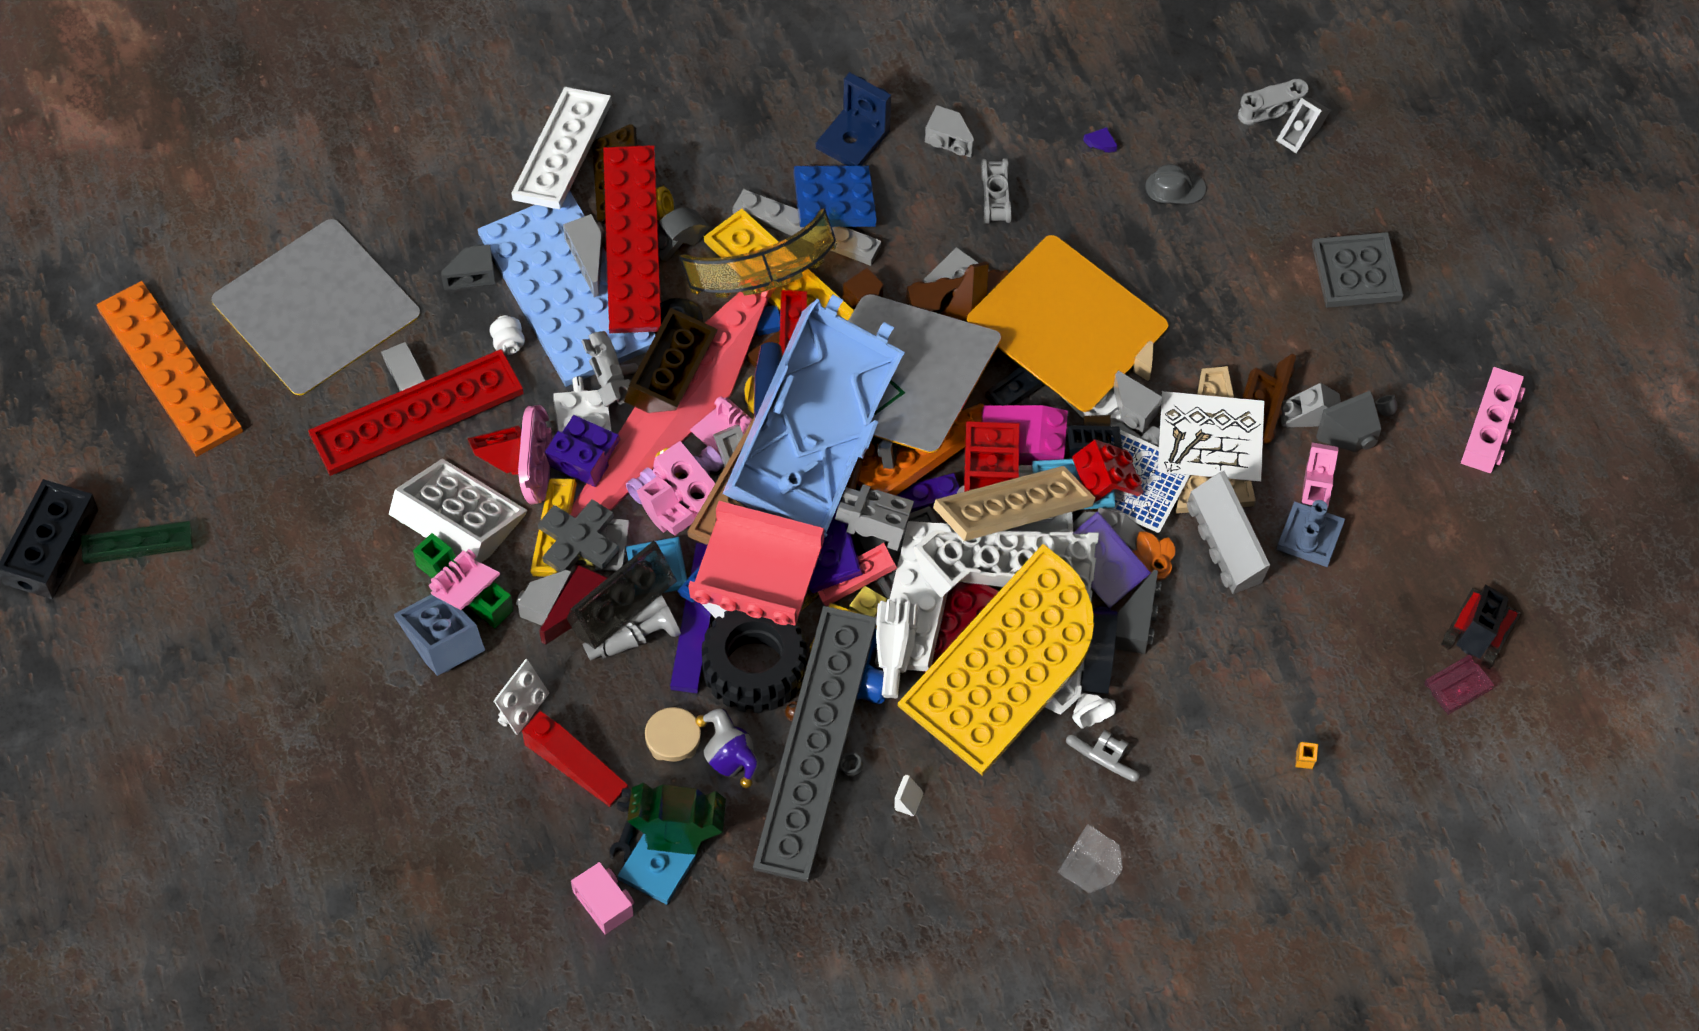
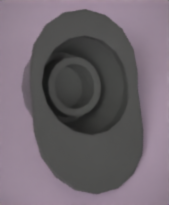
(1175, 185)

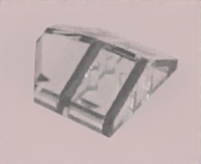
(1093, 861)

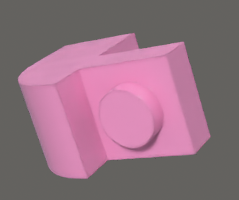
(1319, 473)
(663, 507)

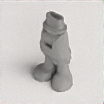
(652, 618)

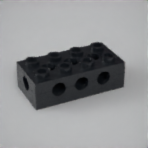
(47, 539)

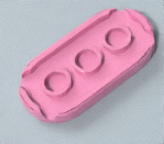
(533, 463)

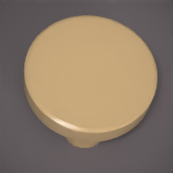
(672, 734)

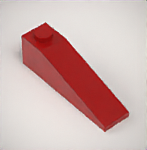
(572, 758)

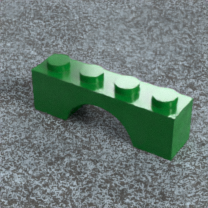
(491, 604)

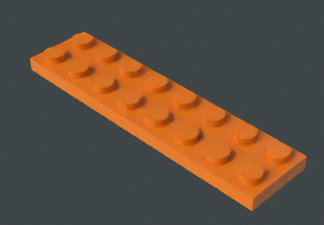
(169, 368)

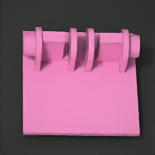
(721, 418)
(465, 581)

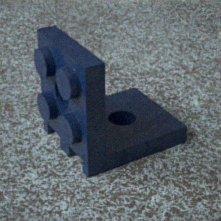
(863, 117)

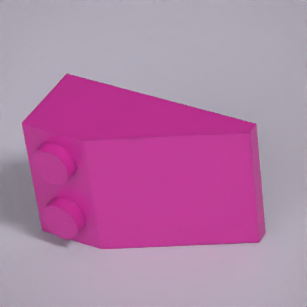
(1040, 429)

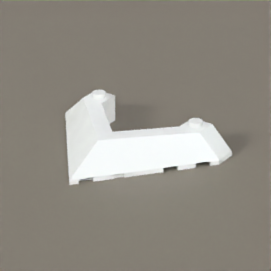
(995, 559)

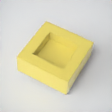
(866, 602)

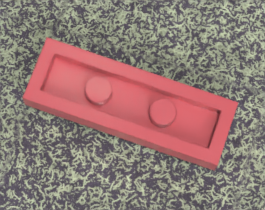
(873, 564)

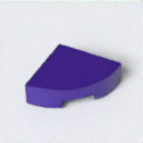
(1101, 140)

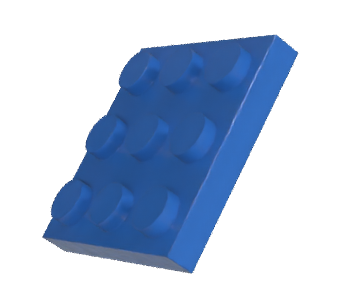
(839, 190)

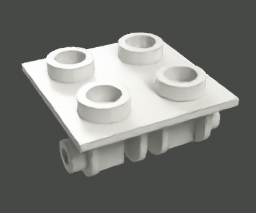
(520, 697)

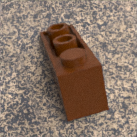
(969, 293)

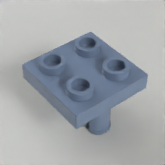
(1311, 532)

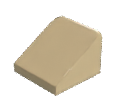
(1143, 361)

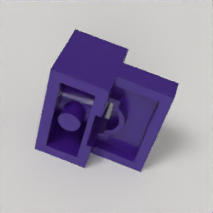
(582, 450)

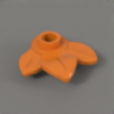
(1153, 551)

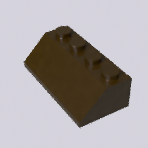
(670, 363)

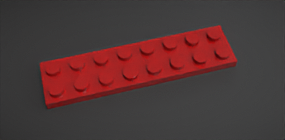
(632, 239)
(415, 412)

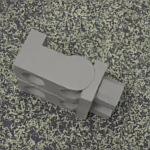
(875, 514)

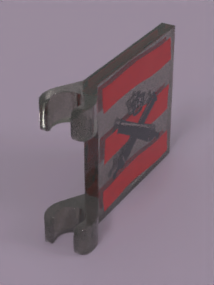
(1508, 622)

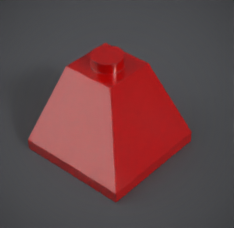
(499, 448)

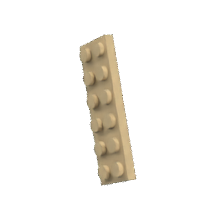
(1013, 503)

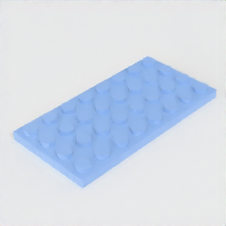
(552, 290)

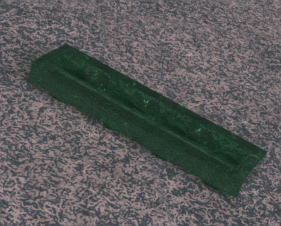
(136, 542)

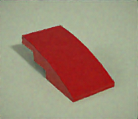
(990, 453)

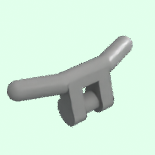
(1103, 758)

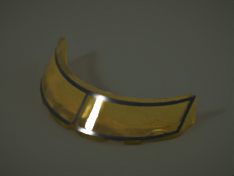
(762, 268)

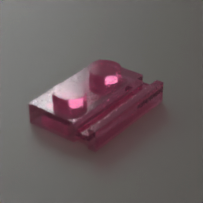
(1459, 684)

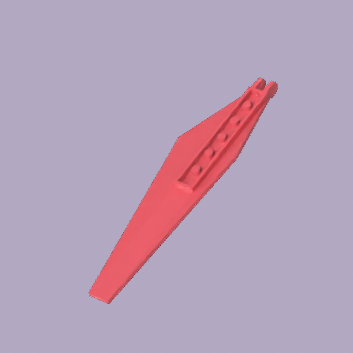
(649, 433)

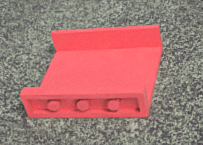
(758, 564)

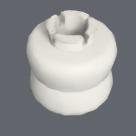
(507, 334)

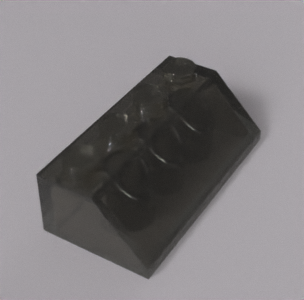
(621, 596)

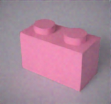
(602, 897)

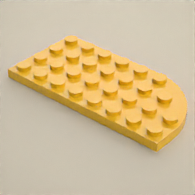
(1006, 662)

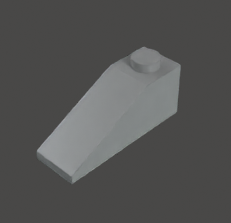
(585, 244)

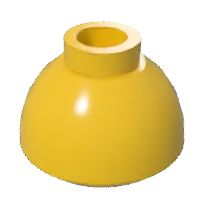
(664, 202)

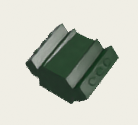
(675, 816)

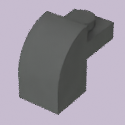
(679, 227)

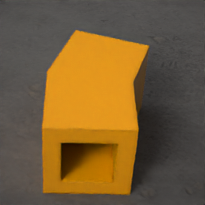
(1306, 749)

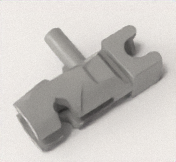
(607, 368)

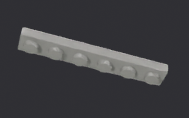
(786, 220)

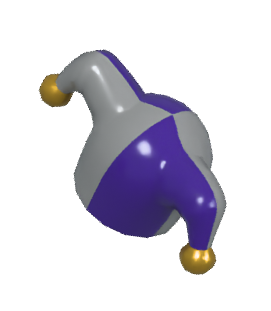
(729, 747)

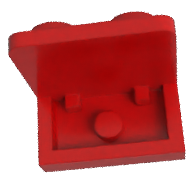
(1106, 468)

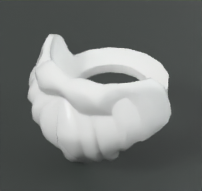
(1092, 710)

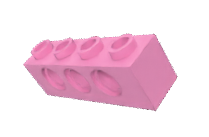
(1502, 386)
(679, 460)

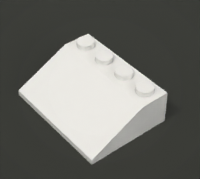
(456, 509)

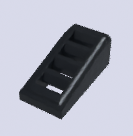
(1083, 432)

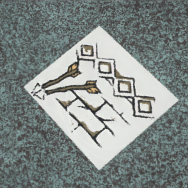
(1211, 436)

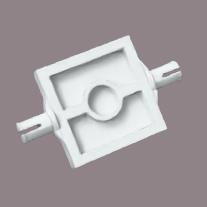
(581, 404)

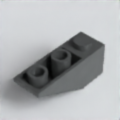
(1134, 618)

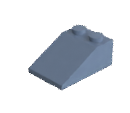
(440, 633)

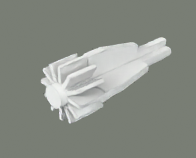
(895, 640)

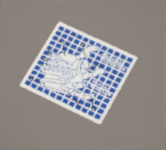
(1159, 488)

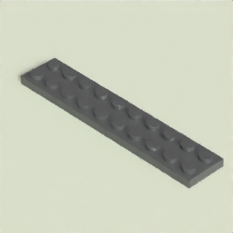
(815, 744)

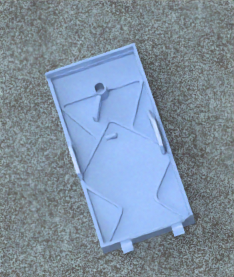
(814, 417)

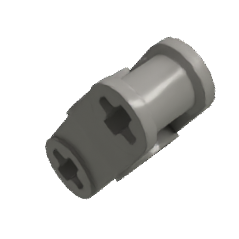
(1271, 101)
(996, 204)

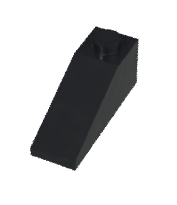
(1482, 622)

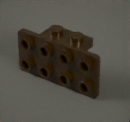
(622, 137)

